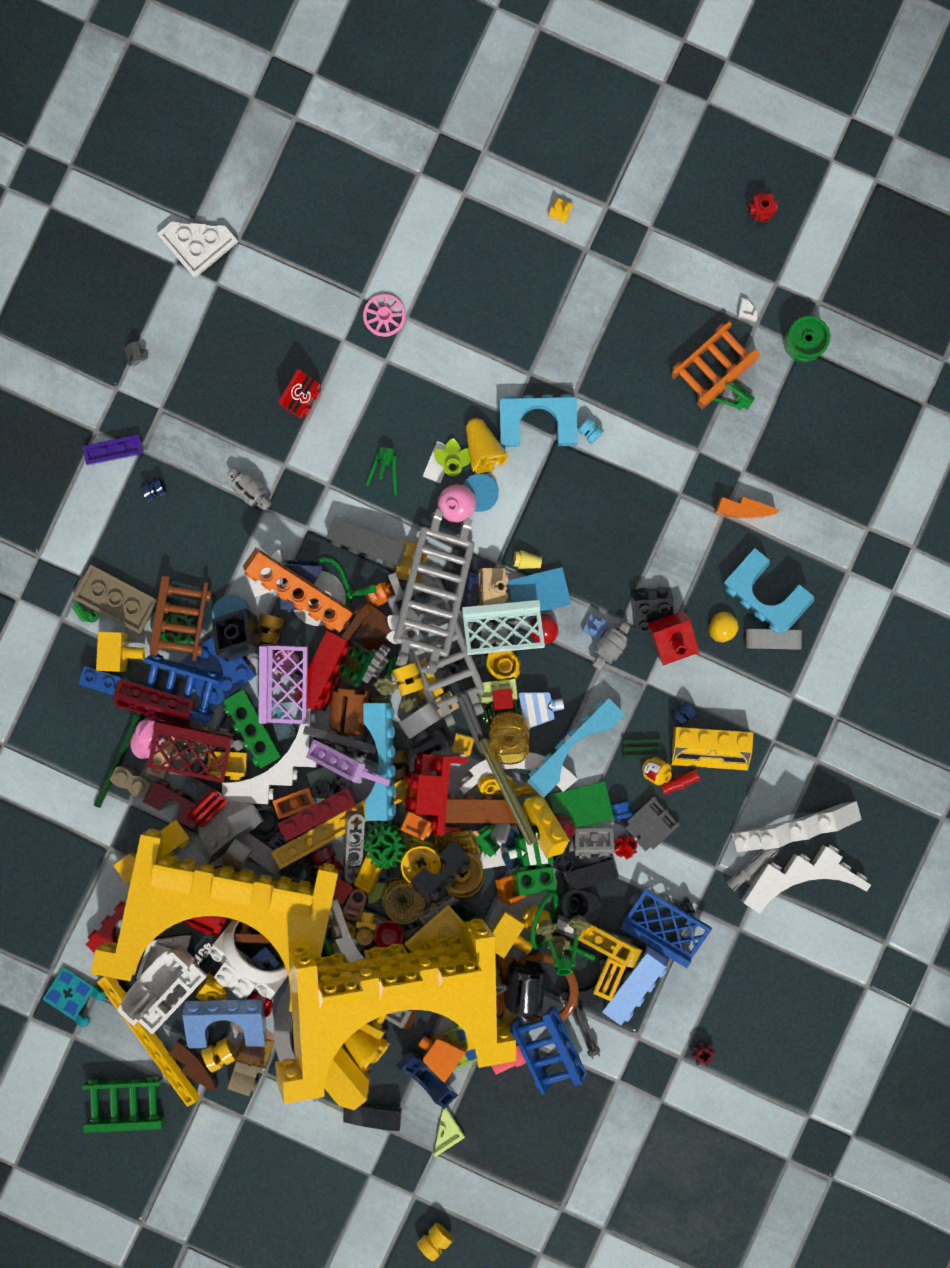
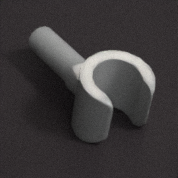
(238, 745)

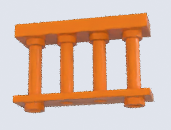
(733, 370)

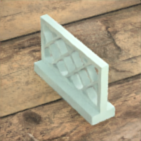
(498, 612)

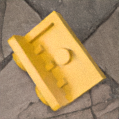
(236, 765)

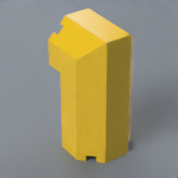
(346, 1081)

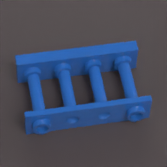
(198, 713)
(563, 1042)

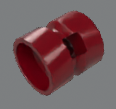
(325, 855)

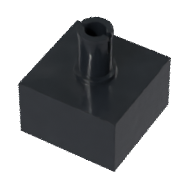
(236, 635)

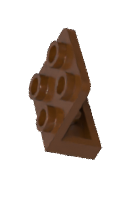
(368, 627)

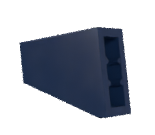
(307, 569)

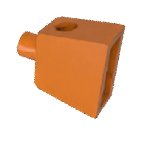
(442, 1055)

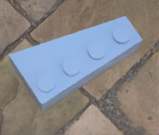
(635, 985)

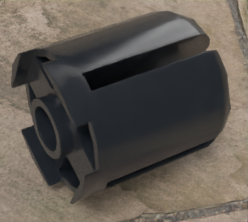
(525, 988)

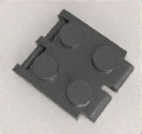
(651, 824)

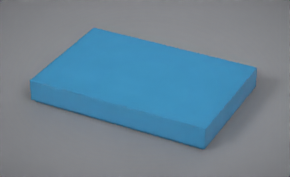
(546, 586)

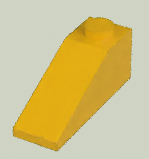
(611, 946)

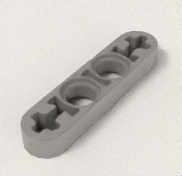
(350, 847)

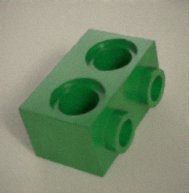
(533, 884)

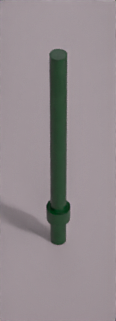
(134, 720)

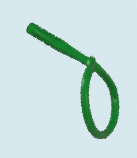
(350, 593)
(580, 951)

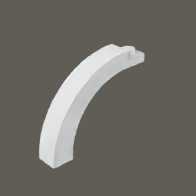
(532, 760)

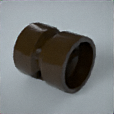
(401, 758)

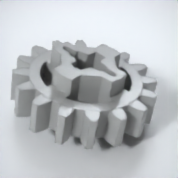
(377, 664)

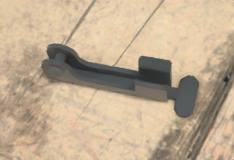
(580, 1020)

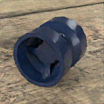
(153, 488)
(684, 713)

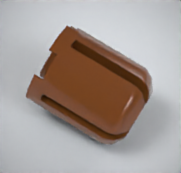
(347, 711)

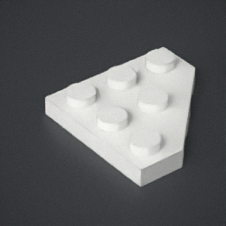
(197, 244)

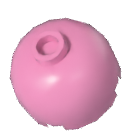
(457, 503)

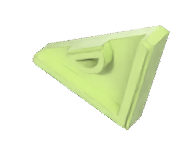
(448, 1133)

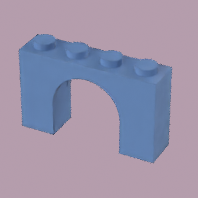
(245, 1013)

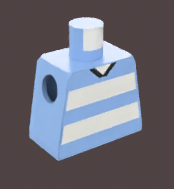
(539, 707)

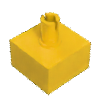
(114, 652)
(507, 933)

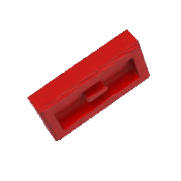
(206, 815)

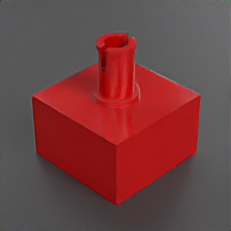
(673, 638)

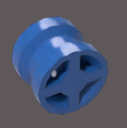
(621, 810)

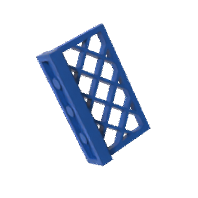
(655, 939)

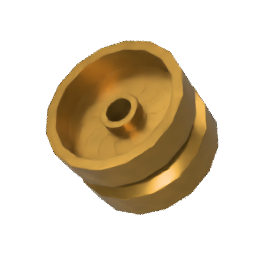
(470, 884)

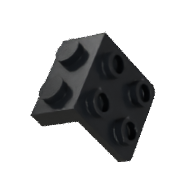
(651, 606)

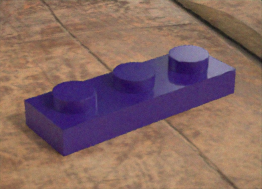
(113, 450)

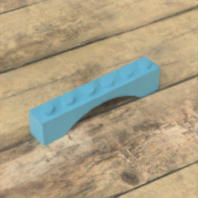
(603, 719)
(380, 802)

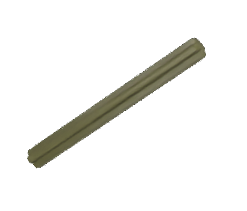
(509, 794)

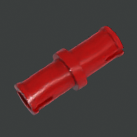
(680, 782)

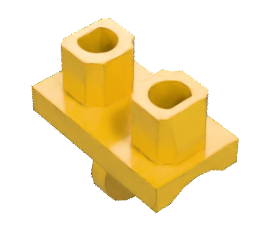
(365, 929)

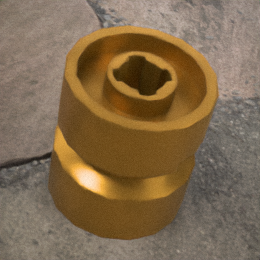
(272, 622)

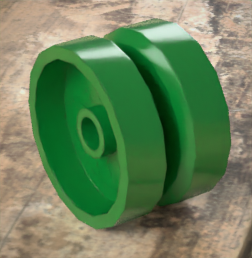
(810, 328)

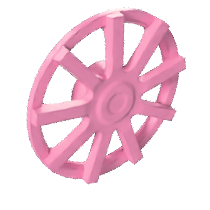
(384, 315)

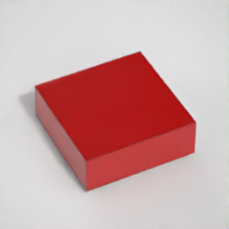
(502, 699)

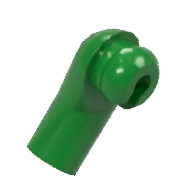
(85, 615)

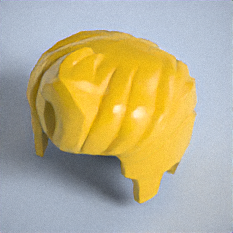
(503, 665)

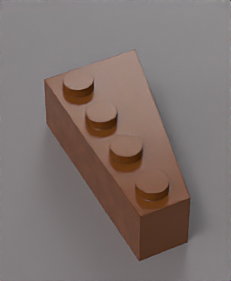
(478, 810)

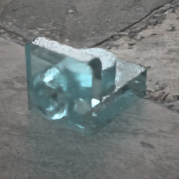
(284, 730)

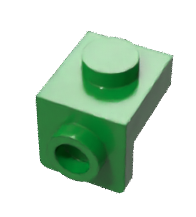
(486, 841)

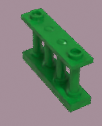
(115, 1123)

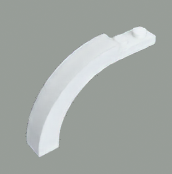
(343, 943)

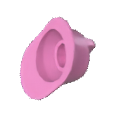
(143, 737)

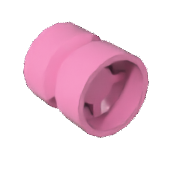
(287, 664)

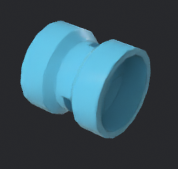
(590, 430)

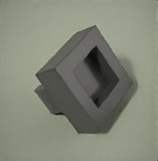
(133, 353)

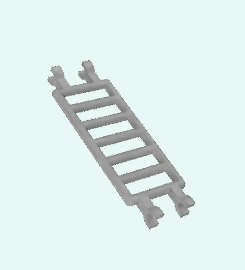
(452, 615)
(458, 635)

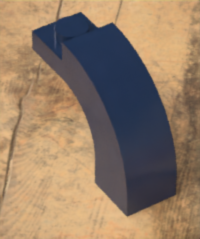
(440, 1092)

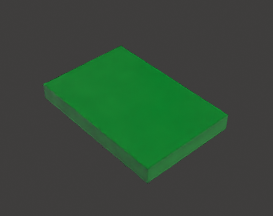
(583, 804)

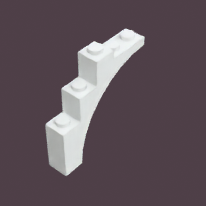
(258, 789)
(798, 829)
(825, 865)

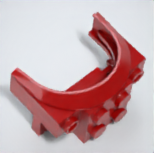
(429, 793)

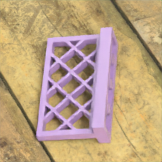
(266, 684)
(342, 764)

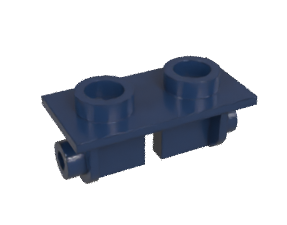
(470, 594)

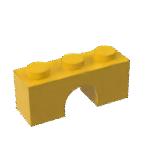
(552, 836)

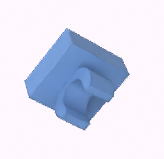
(594, 626)

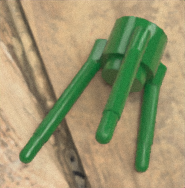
(744, 398)
(384, 458)

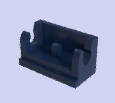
(263, 957)

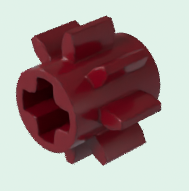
(708, 1055)

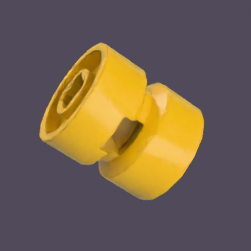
(407, 672)
(225, 1052)
(437, 1239)

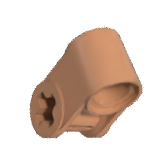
(354, 908)

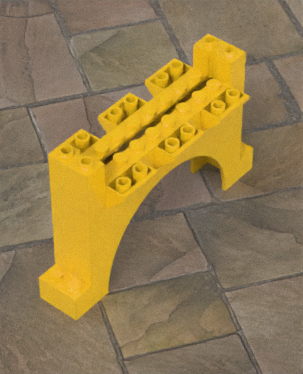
(176, 890)
(340, 997)

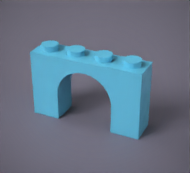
(562, 409)
(779, 616)

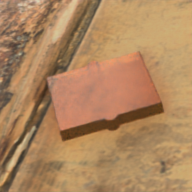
(254, 1055)

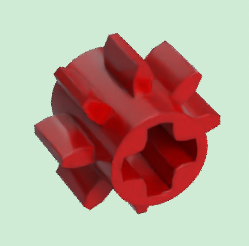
(625, 846)

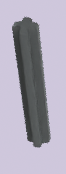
(471, 719)

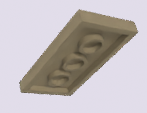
(115, 599)

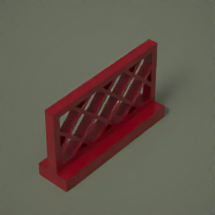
(190, 734)

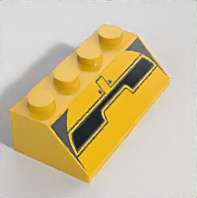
(711, 748)

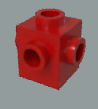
(762, 213)

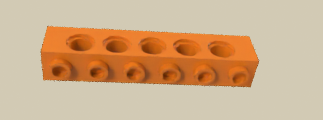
(259, 560)

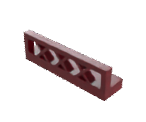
(153, 702)

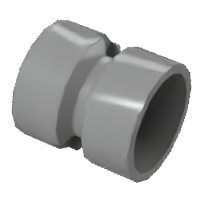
(502, 632)

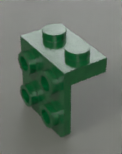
(355, 664)

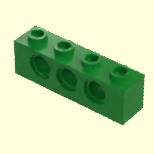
(262, 733)

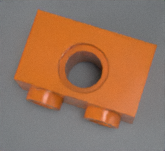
(294, 802)

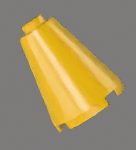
(483, 447)
(365, 1049)

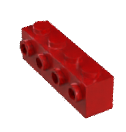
(323, 669)

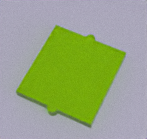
(427, 841)

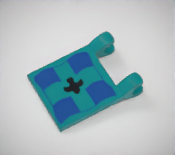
(70, 994)

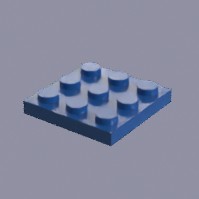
(234, 672)

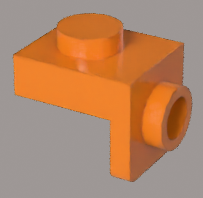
(380, 597)
(416, 826)
(506, 890)

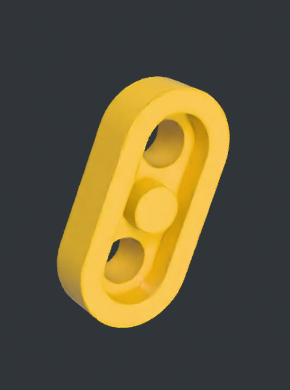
(489, 785)

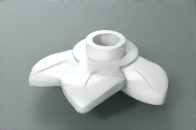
(392, 622)

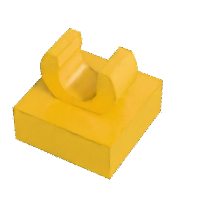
(560, 210)

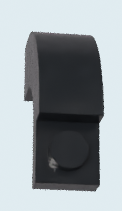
(586, 994)

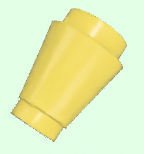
(526, 560)

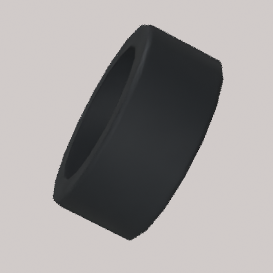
(266, 835)

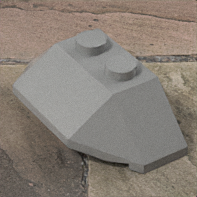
(230, 823)

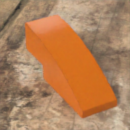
(744, 509)

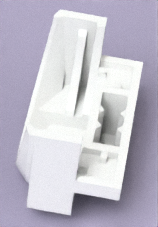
(239, 972)
(161, 989)

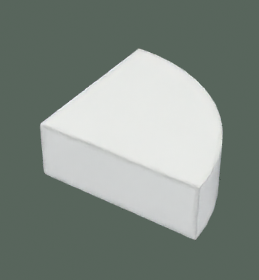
(747, 310)

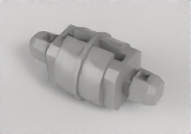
(249, 488)
(611, 645)

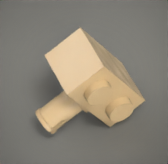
(492, 586)

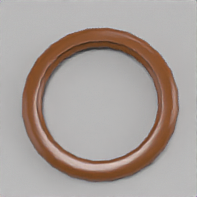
(572, 981)

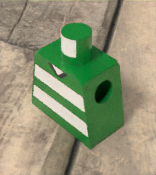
(528, 854)

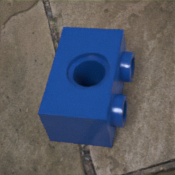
(99, 680)

